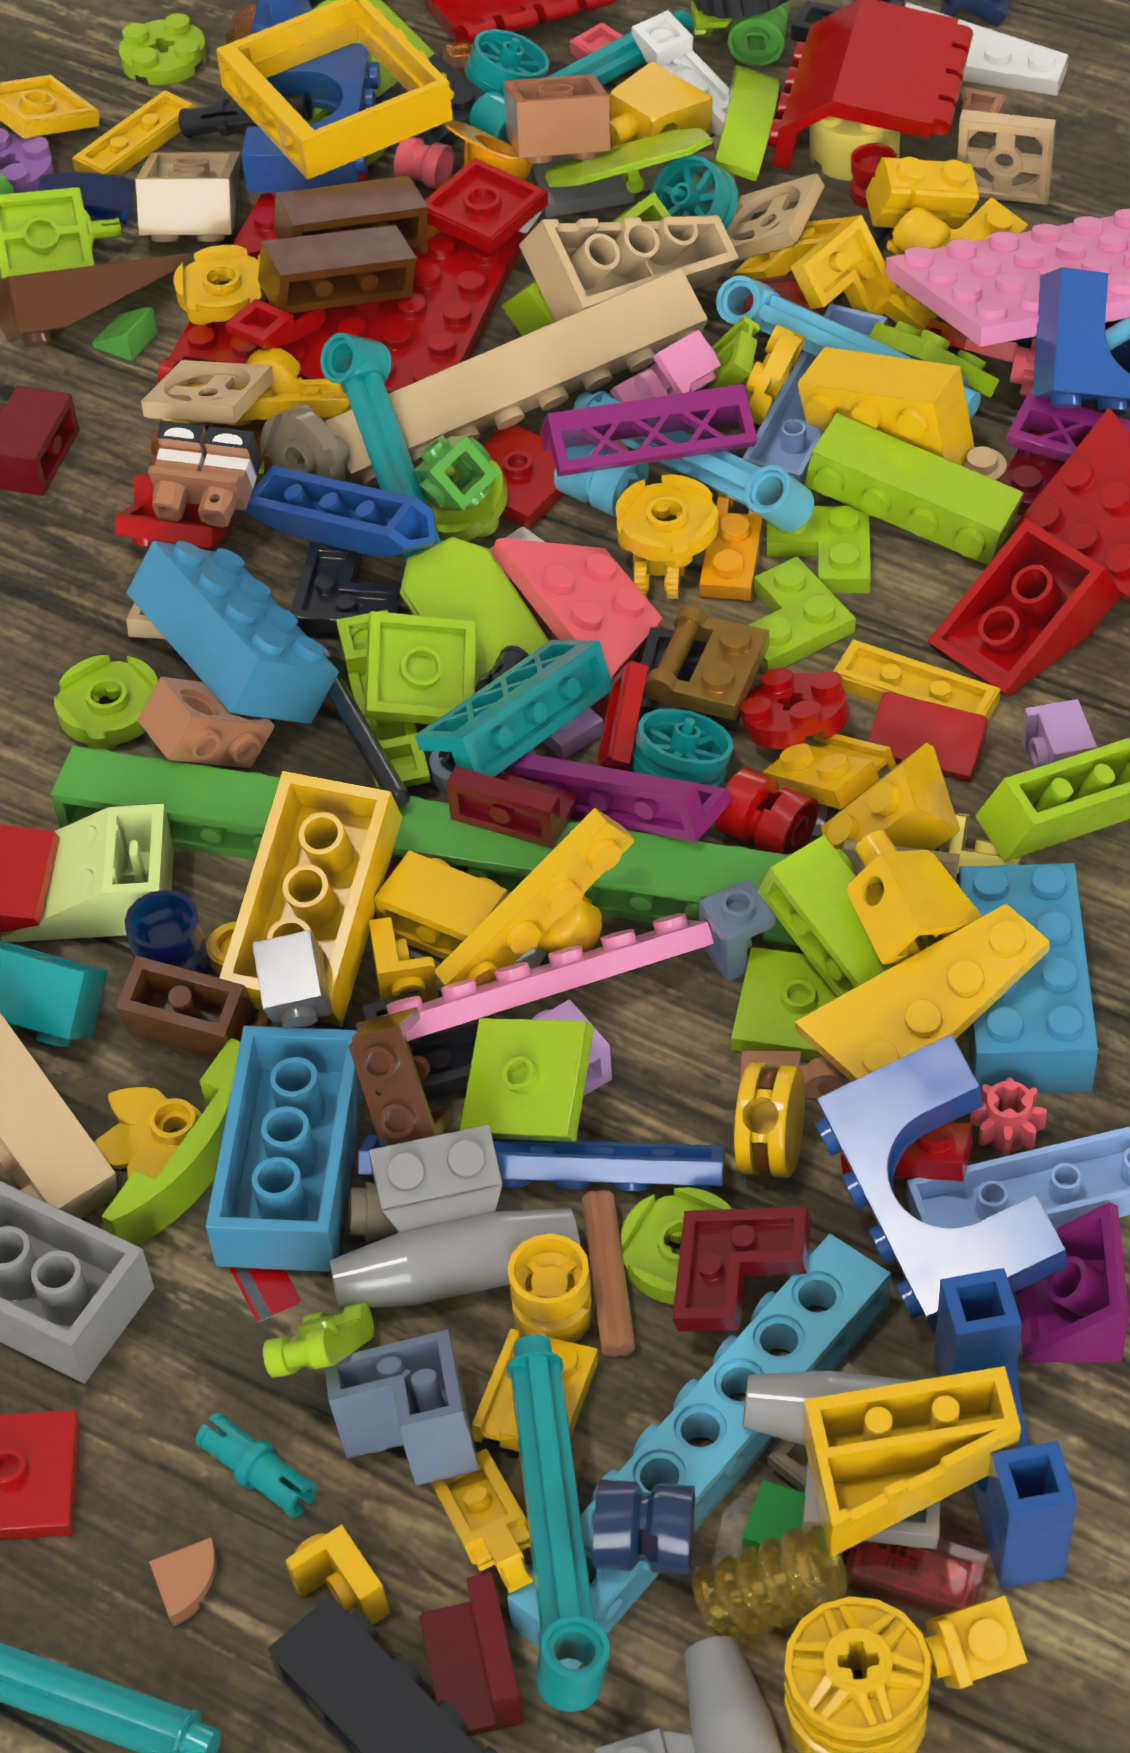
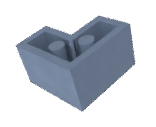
(409, 1398)

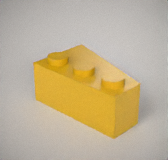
(892, 394)
(903, 1448)

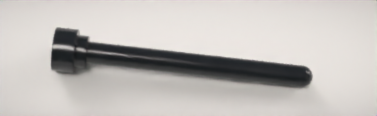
(362, 732)

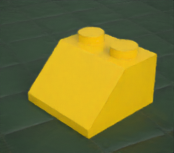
(905, 803)

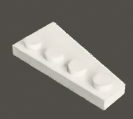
(1010, 61)

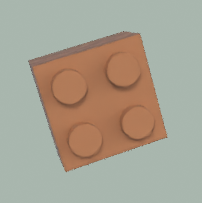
(557, 117)

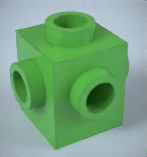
(471, 470)

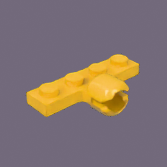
(926, 230)
(288, 390)
(546, 907)

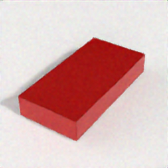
(622, 716)

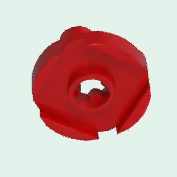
(793, 707)

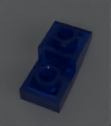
(101, 194)

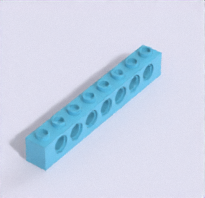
(837, 1279)

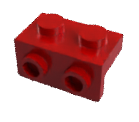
(145, 527)

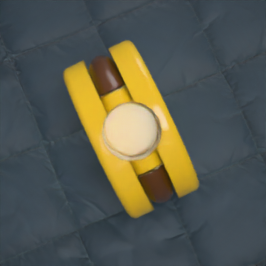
(769, 1120)

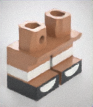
(203, 470)

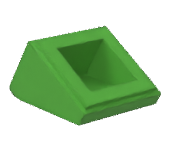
(128, 333)

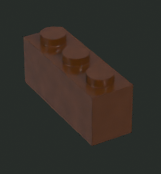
(352, 208)
(336, 269)

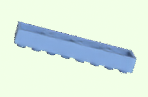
(784, 434)
(1065, 1176)

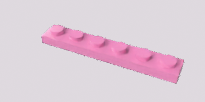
(566, 970)

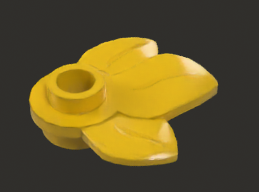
(142, 1136)

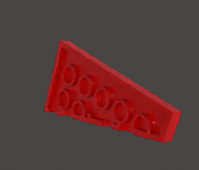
(1091, 500)

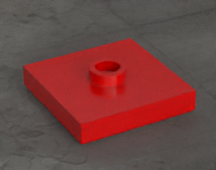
(484, 205)
(527, 474)
(38, 1474)

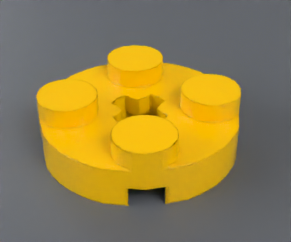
(199, 287)
(770, 376)
(673, 540)

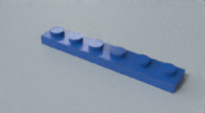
(582, 1162)

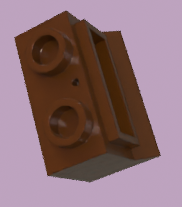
(394, 1079)

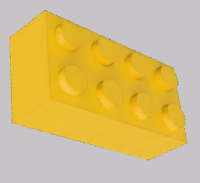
(317, 873)

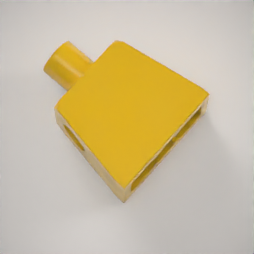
(654, 104)
(905, 899)

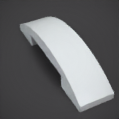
(670, 46)

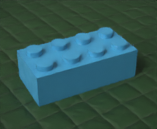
(232, 632)
(1045, 1022)
(286, 1150)

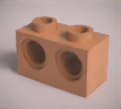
(197, 728)

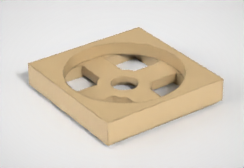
(1006, 128)
(787, 223)
(176, 401)

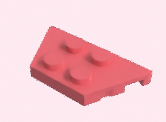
(581, 595)

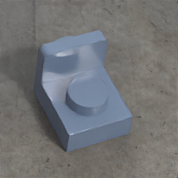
(733, 919)

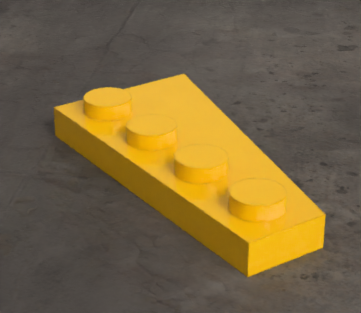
(925, 995)

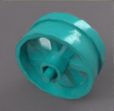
(504, 57)
(692, 198)
(681, 747)

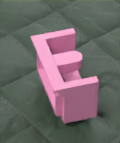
(677, 370)

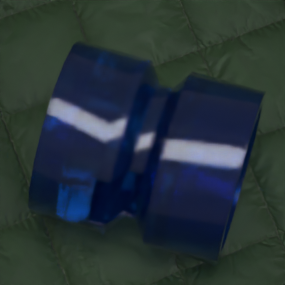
(167, 930)

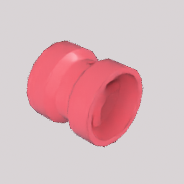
(424, 162)

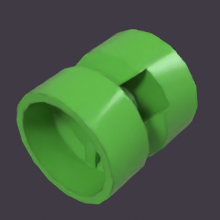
(760, 37)

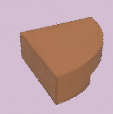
(983, 101)
(185, 1578)

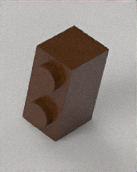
(183, 1007)

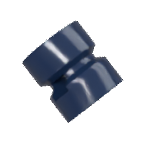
(644, 1527)

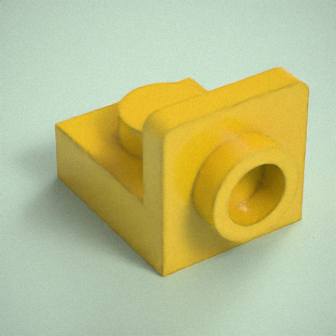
(394, 968)
(339, 1563)
(973, 1642)

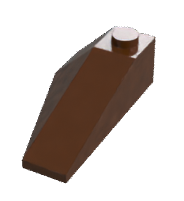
(51, 301)

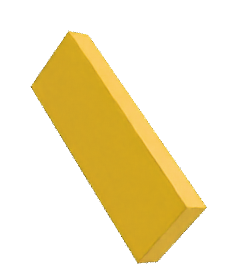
(133, 137)
(872, 671)

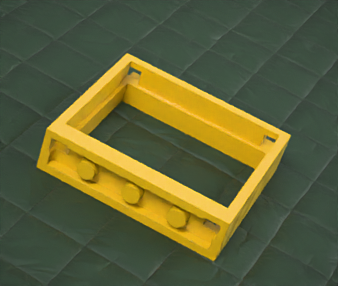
(306, 37)

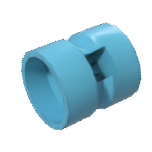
(600, 486)

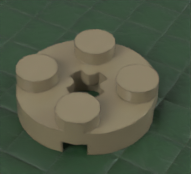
(303, 436)

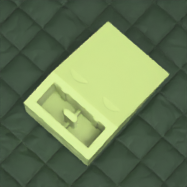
(102, 871)

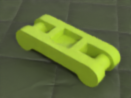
(320, 1341)

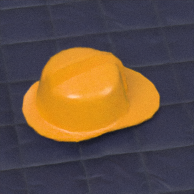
(490, 150)

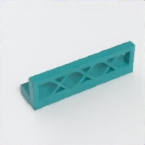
(521, 706)

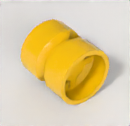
(550, 1288)

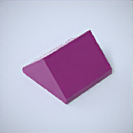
(1085, 1307)

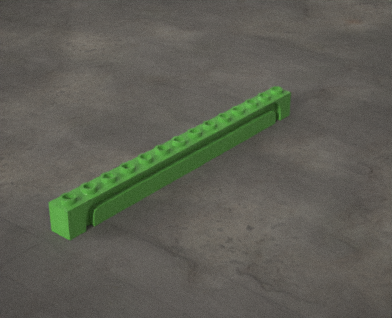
(229, 811)

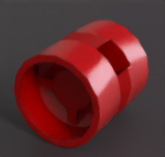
(769, 816)

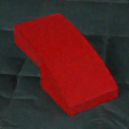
(271, 326)

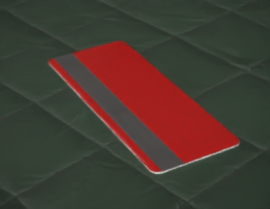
(266, 1290)

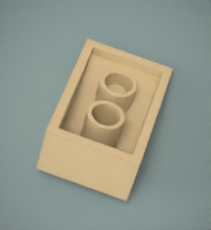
(188, 195)

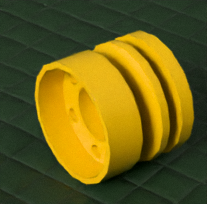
(848, 1715)

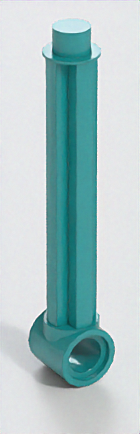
(604, 63)
(361, 370)
(555, 1531)
(101, 1707)

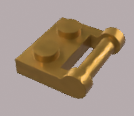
(723, 670)

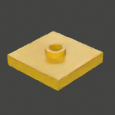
(44, 107)

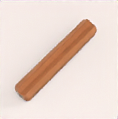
(608, 1274)

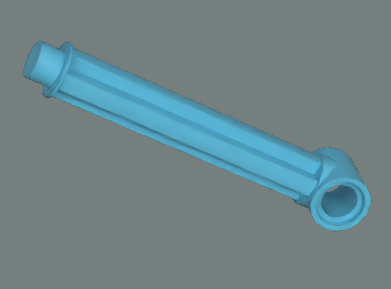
(820, 332)
(764, 490)

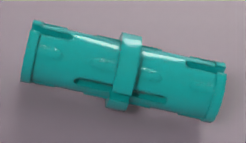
(256, 1464)

